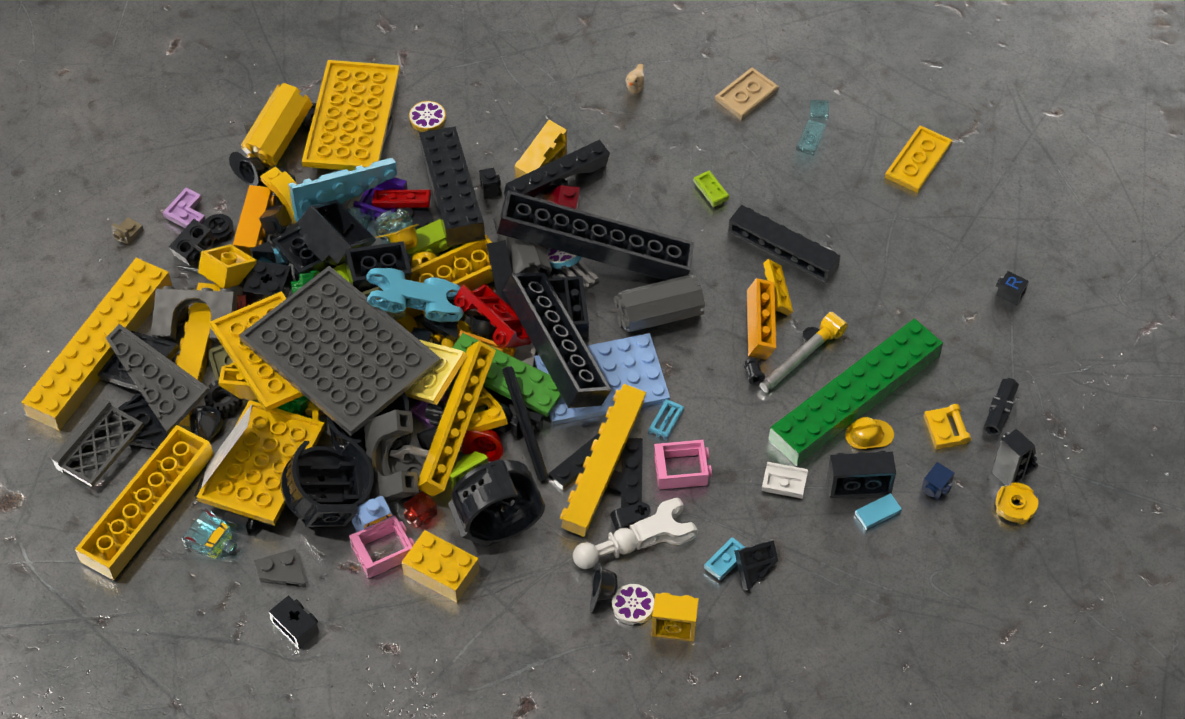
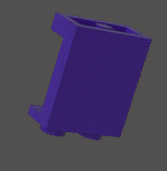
(365, 202)

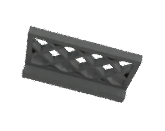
(85, 436)

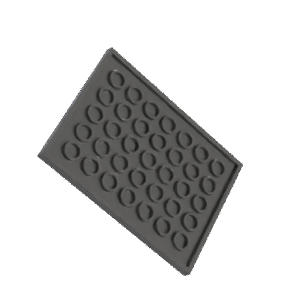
(340, 350)

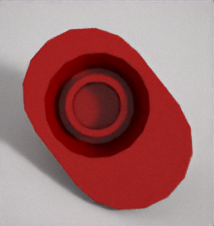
(484, 442)

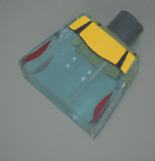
(209, 536)

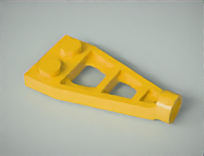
(489, 418)

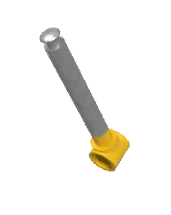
(830, 327)

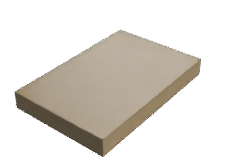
(746, 93)

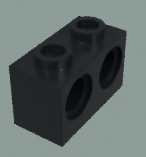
(187, 238)

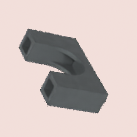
(171, 301)
(379, 436)

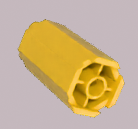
(276, 124)

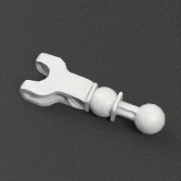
(642, 534)

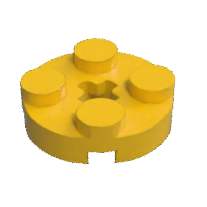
(1014, 513)

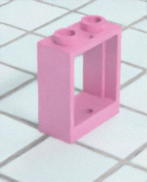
(681, 449)
(373, 533)

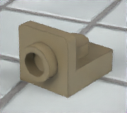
(127, 230)

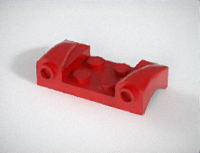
(509, 328)

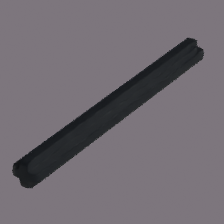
(525, 423)

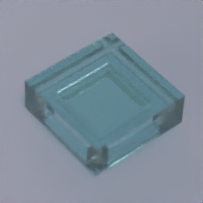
(819, 109)

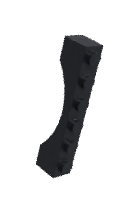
(580, 161)

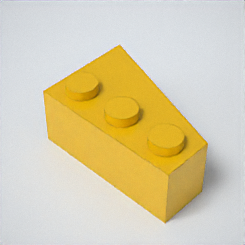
(545, 148)

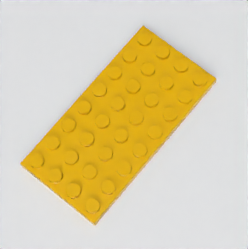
(351, 115)

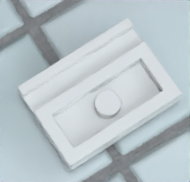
(784, 480)

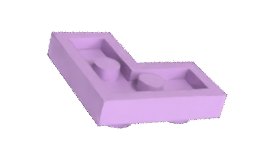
(181, 209)

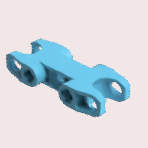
(404, 293)

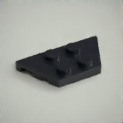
(153, 432)

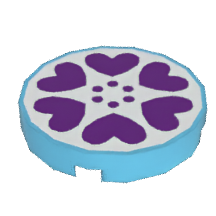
(560, 258)

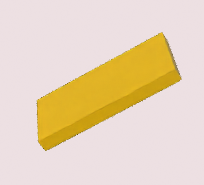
(918, 159)

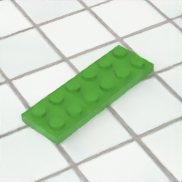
(535, 385)

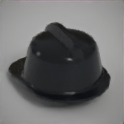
(247, 168)
(480, 324)
(603, 585)

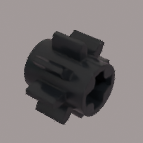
(434, 413)

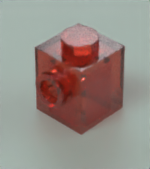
(420, 509)

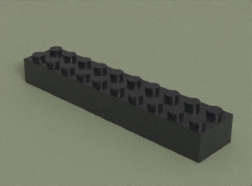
(594, 237)

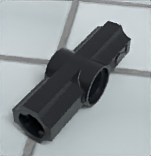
(1001, 406)

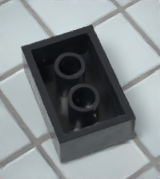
(362, 259)
(861, 474)

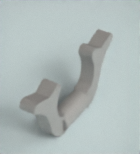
(408, 449)

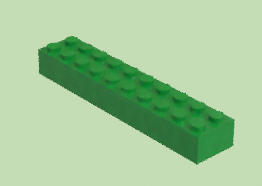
(855, 392)

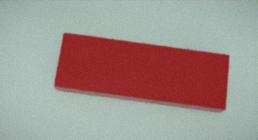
(401, 198)

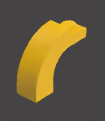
(278, 183)

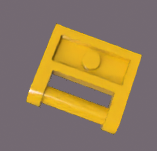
(941, 430)

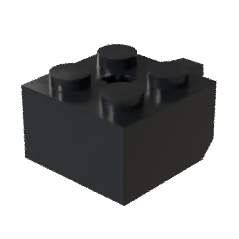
(266, 280)

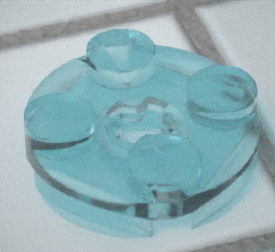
(399, 220)

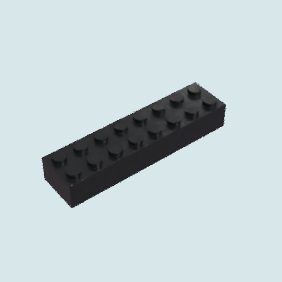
(452, 186)
(556, 340)

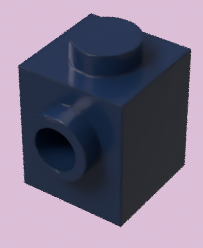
(938, 481)

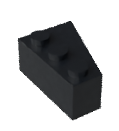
(572, 295)
(1014, 458)

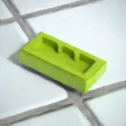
(711, 188)

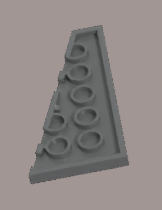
(161, 382)

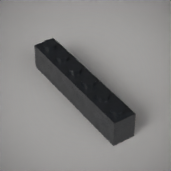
(784, 243)

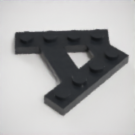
(627, 482)

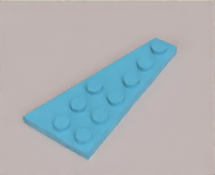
(339, 185)

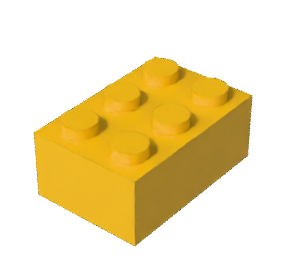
(440, 566)

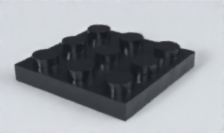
(115, 372)

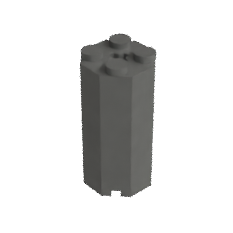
(525, 256)
(659, 303)

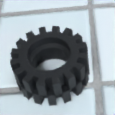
(224, 408)

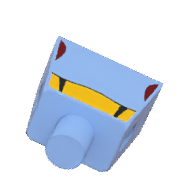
(371, 513)

